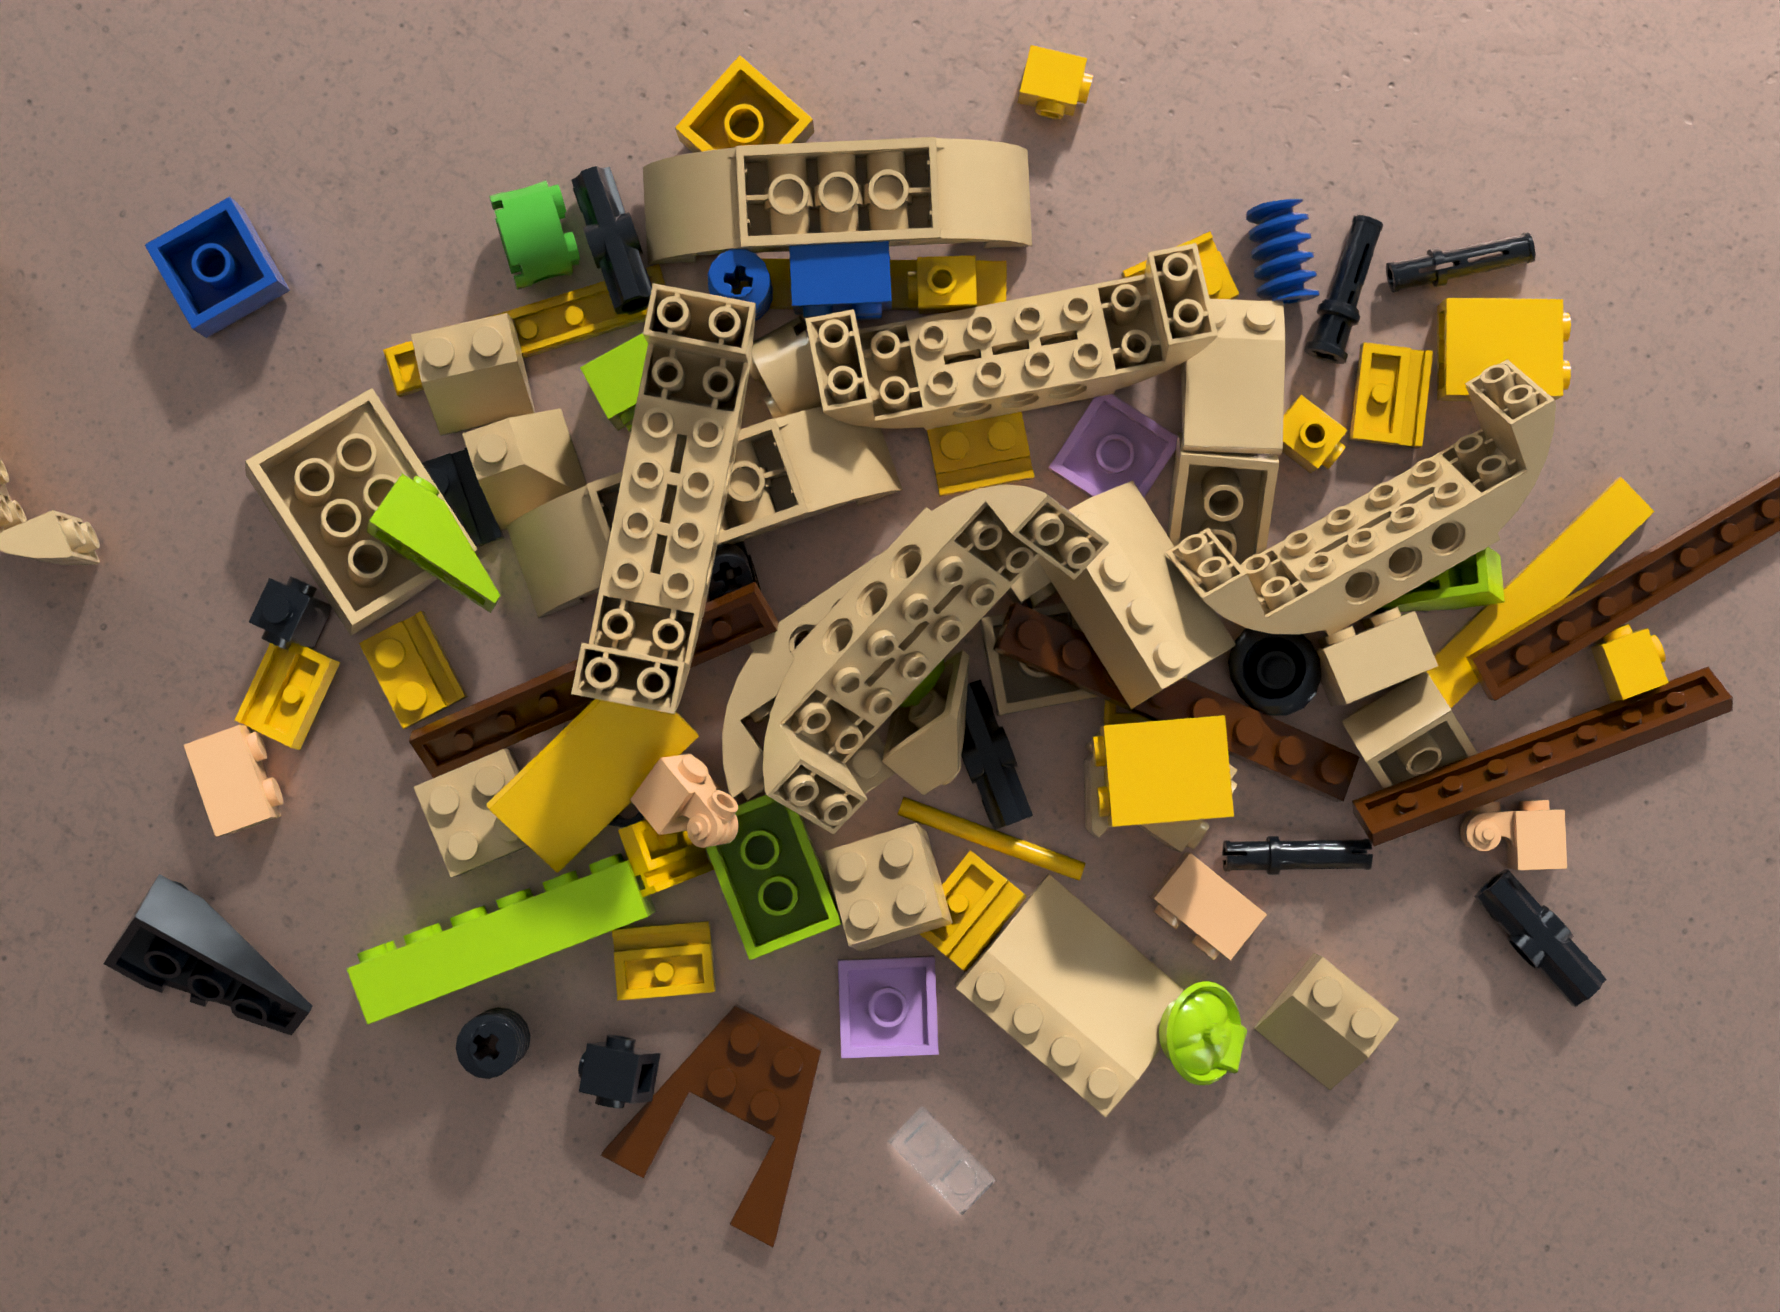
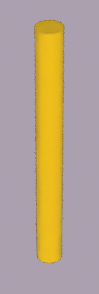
(991, 838)

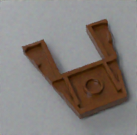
(752, 1074)

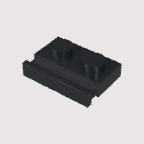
(460, 488)

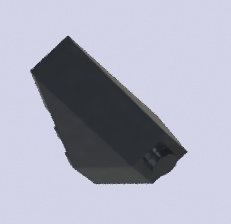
(190, 947)

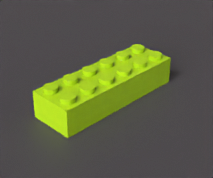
(496, 942)

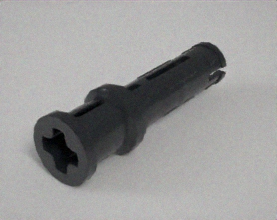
(1339, 310)

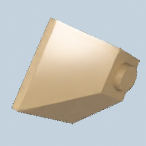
(524, 463)
(929, 738)

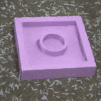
(1113, 448)
(888, 1007)

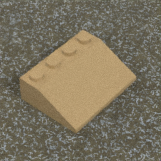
(325, 490)
(1135, 600)
(1073, 994)

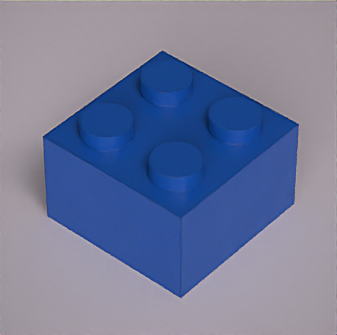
(217, 267)
(841, 279)

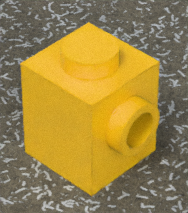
(1054, 82)
(943, 284)
(1311, 436)
(1630, 662)

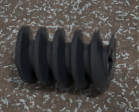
(474, 1038)

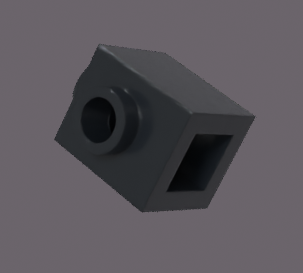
(290, 613)
(618, 1072)

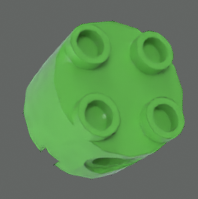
(534, 234)

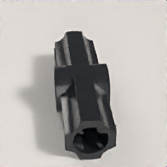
(612, 240)
(992, 761)
(1540, 937)

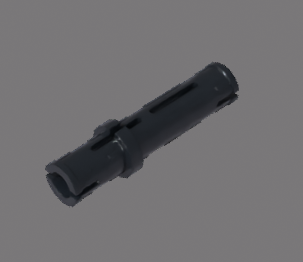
(1406, 273)
(1284, 855)

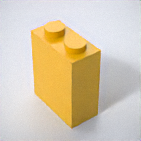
(1491, 330)
(1164, 771)

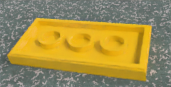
(587, 777)

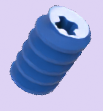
(1280, 251)
(738, 266)

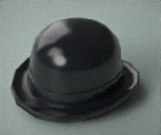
(1274, 671)

